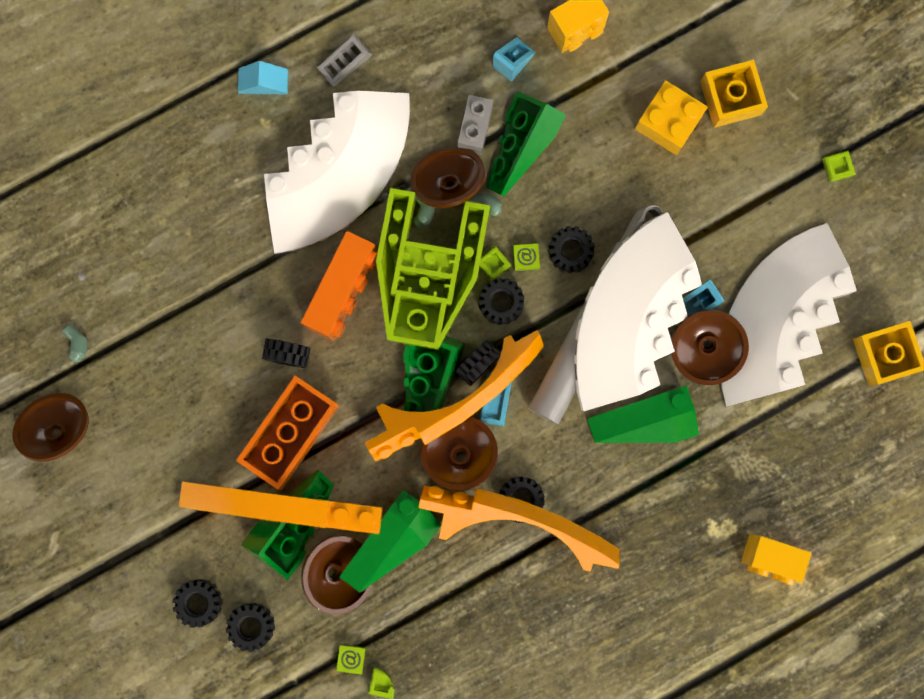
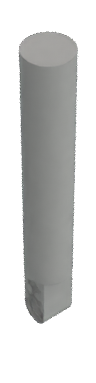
(559, 382)

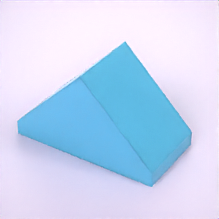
(512, 58)
(262, 79)
(703, 298)

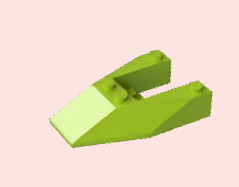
(424, 282)

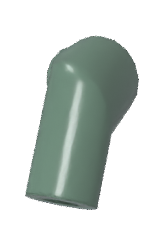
(495, 203)
(424, 215)
(78, 343)

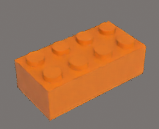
(340, 287)
(288, 433)

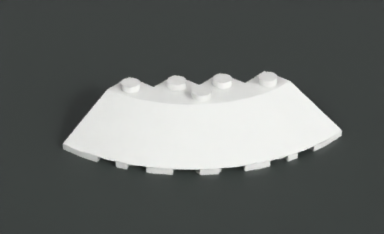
(340, 171)
(783, 308)
(631, 314)

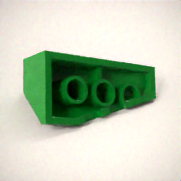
(527, 134)
(430, 374)
(657, 419)
(402, 534)
(281, 543)

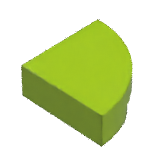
(381, 684)

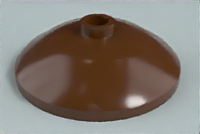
(447, 177)
(721, 359)
(50, 427)
(467, 438)
(326, 592)

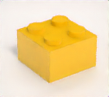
(576, 22)
(733, 93)
(671, 117)
(889, 354)
(771, 556)

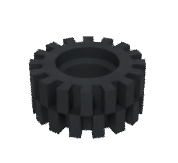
(578, 236)
(490, 290)
(286, 353)
(478, 362)
(527, 484)
(213, 603)
(236, 634)

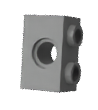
(475, 124)

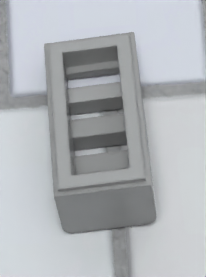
(358, 60)

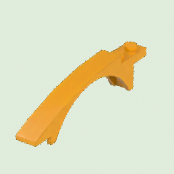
(406, 426)
(281, 507)
(464, 510)

